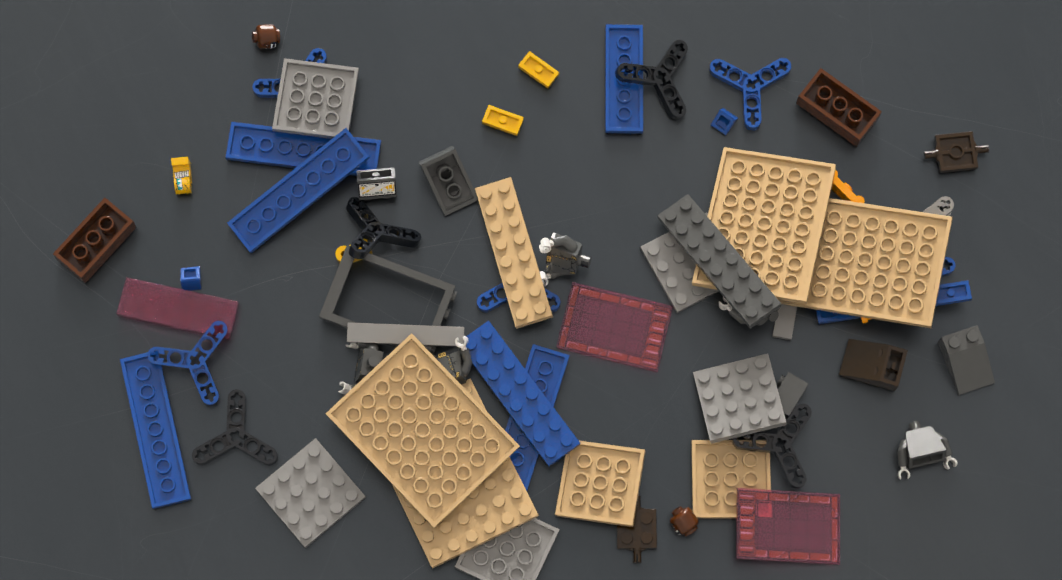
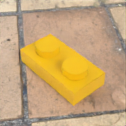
(538, 69)
(502, 120)

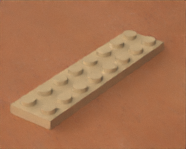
(513, 253)

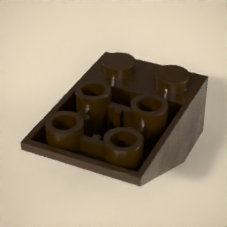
(873, 363)

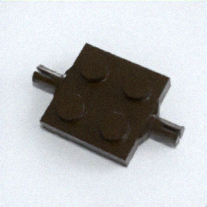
(956, 152)
(642, 534)

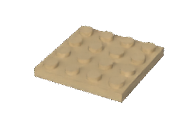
(721, 470)
(601, 483)

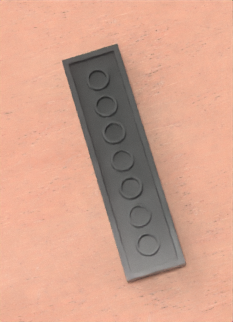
(719, 261)

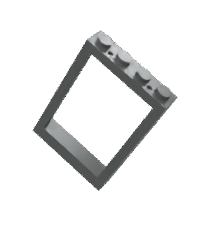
(341, 276)

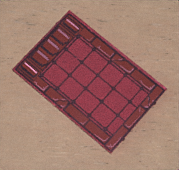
(614, 327)
(788, 526)

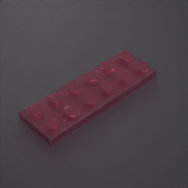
(176, 307)

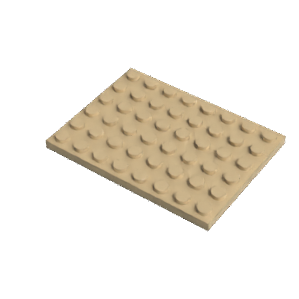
(772, 217)
(879, 263)
(422, 430)
(486, 513)

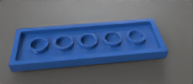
(623, 99)

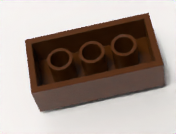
(838, 107)
(94, 240)

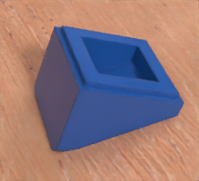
(724, 121)
(190, 278)

